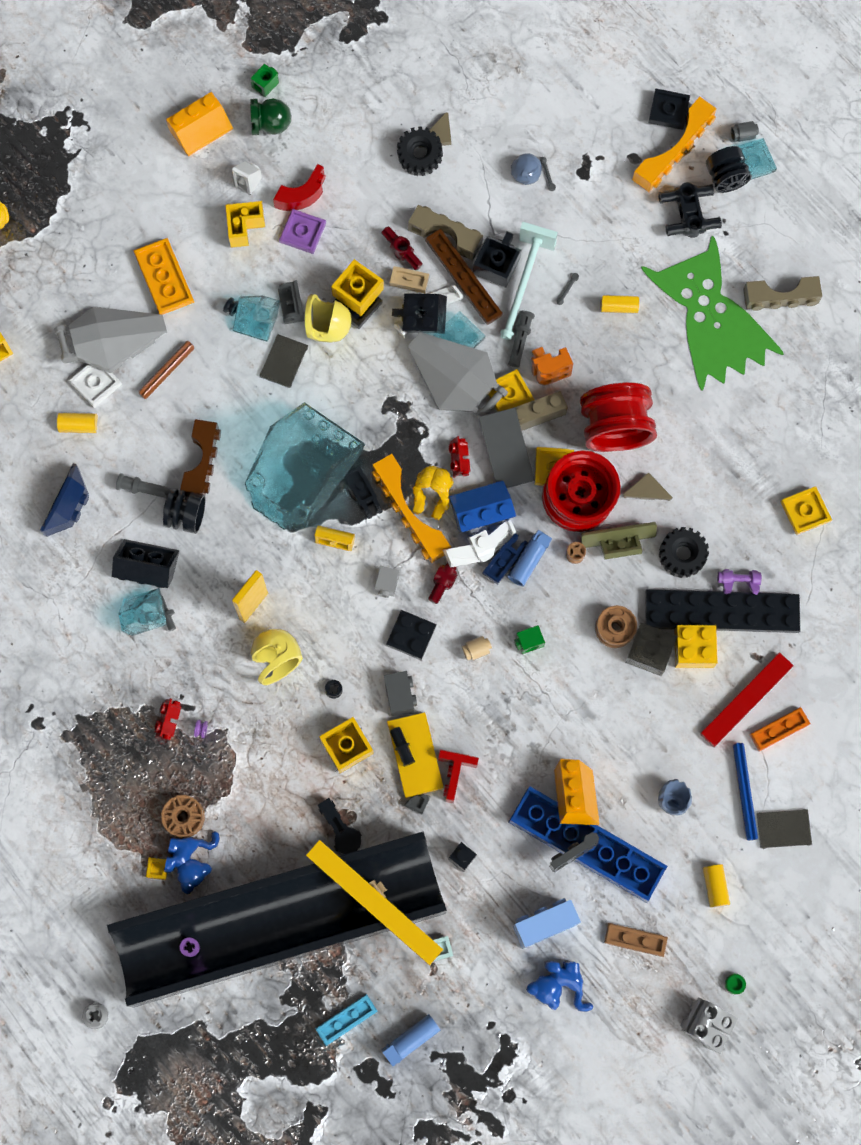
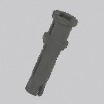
(522, 330)
(136, 485)

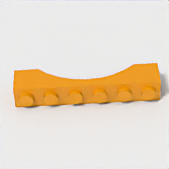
(653, 169)
(430, 539)

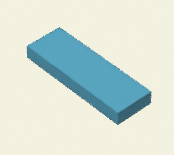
(346, 1020)

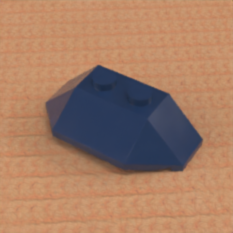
(67, 504)

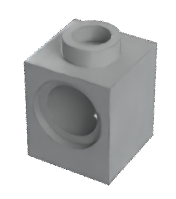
(386, 582)

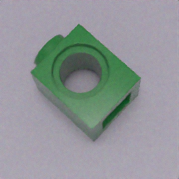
(262, 86)
(529, 640)

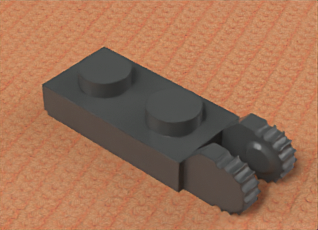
(575, 851)

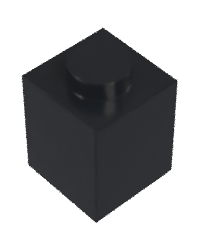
(462, 857)

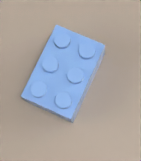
(546, 923)

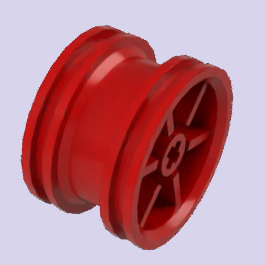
(618, 417)
(599, 472)

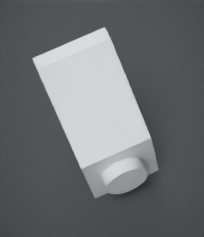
(246, 176)

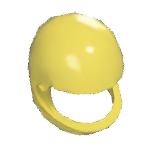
(330, 320)
(279, 650)

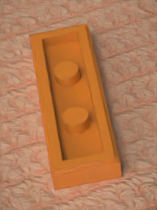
(779, 729)

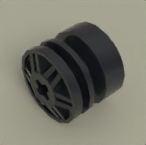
(728, 169)
(187, 511)

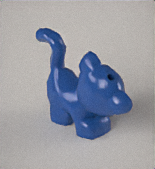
(190, 871)
(549, 988)

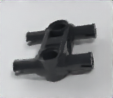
(690, 210)

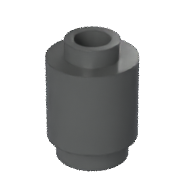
(744, 131)

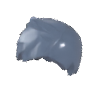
(526, 169)
(675, 797)

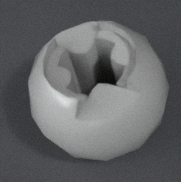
(87, 1017)

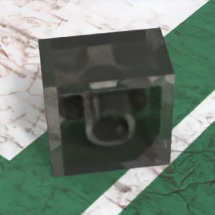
(651, 649)

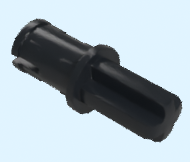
(402, 746)

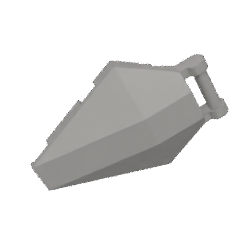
(109, 336)
(455, 374)

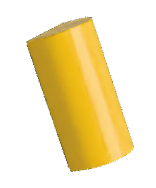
(620, 304)
(77, 422)
(334, 538)
(716, 886)

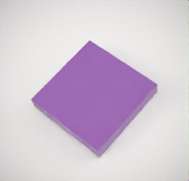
(302, 231)

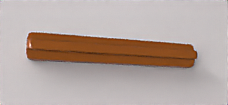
(166, 370)

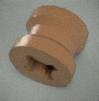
(578, 549)

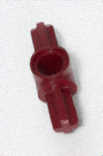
(398, 241)
(443, 580)

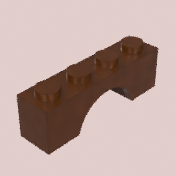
(205, 436)

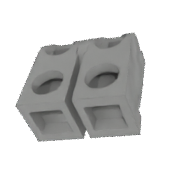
(700, 1023)

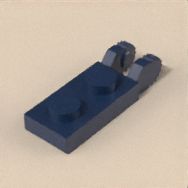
(504, 560)

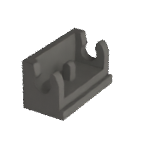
(291, 302)

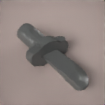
(168, 613)

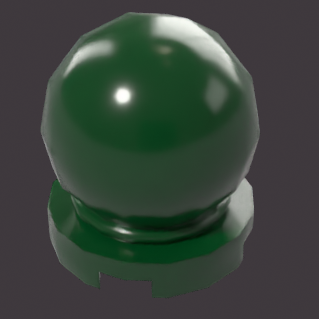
(270, 116)

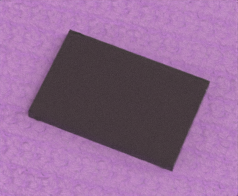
(283, 361)
(784, 829)

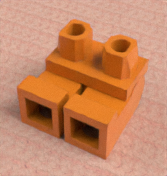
(551, 369)

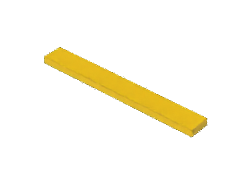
(374, 902)

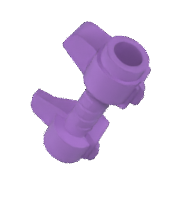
(727, 578)

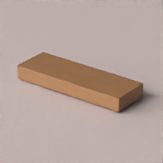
(635, 940)

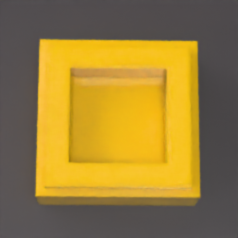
(156, 868)

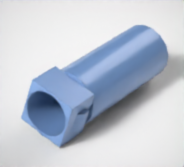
(529, 558)
(410, 1040)

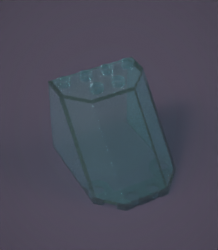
(300, 466)

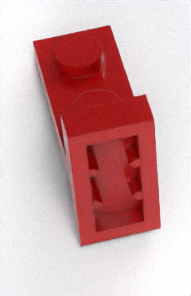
(454, 771)

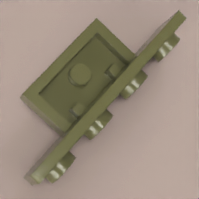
(620, 540)

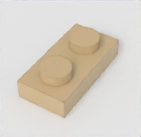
(409, 279)

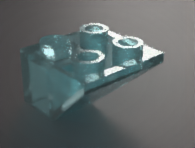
(256, 316)
(142, 613)

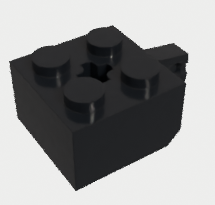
(497, 260)
(413, 313)

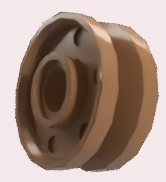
(608, 635)
(171, 813)

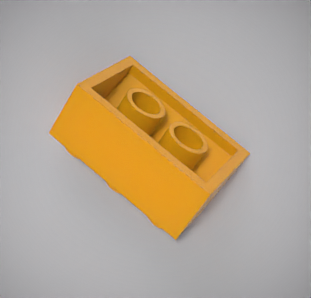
(199, 124)
(576, 793)

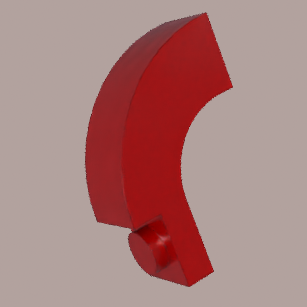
(302, 196)

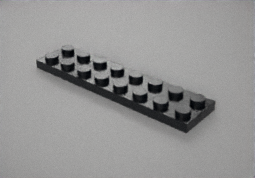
(727, 611)

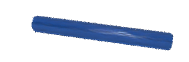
(745, 791)

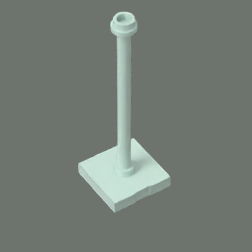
(538, 238)

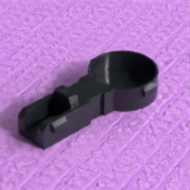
(350, 838)

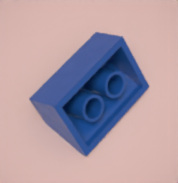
(482, 506)

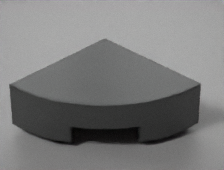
(418, 803)

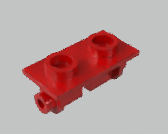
(458, 449)
(164, 726)

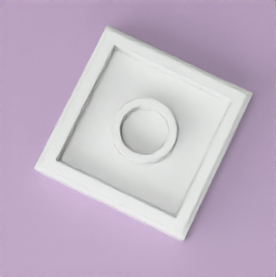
(94, 384)

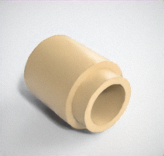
(476, 648)

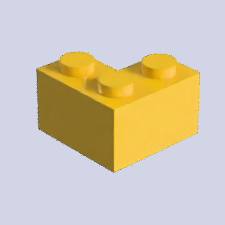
(243, 217)

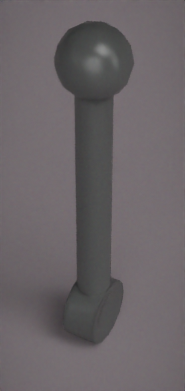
(552, 187)
(575, 277)

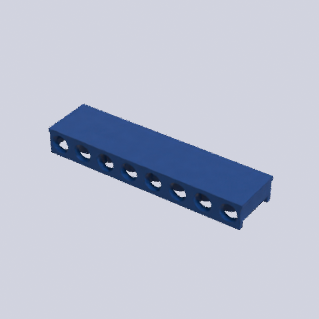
(610, 859)

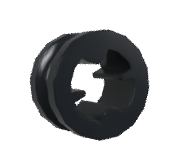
(230, 306)
(339, 689)

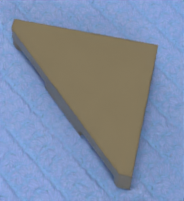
(442, 129)
(648, 489)

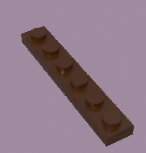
(463, 277)

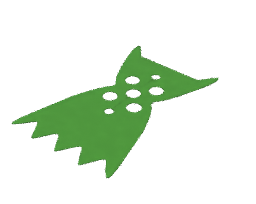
(712, 347)

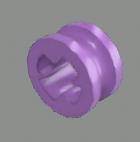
(200, 729)
(186, 952)

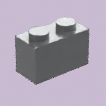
(399, 693)

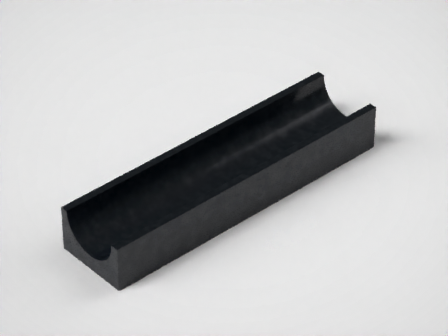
(269, 921)

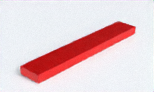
(746, 700)

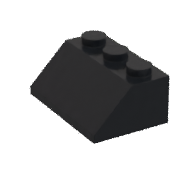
(144, 563)

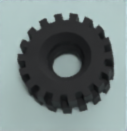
(416, 139)
(690, 540)

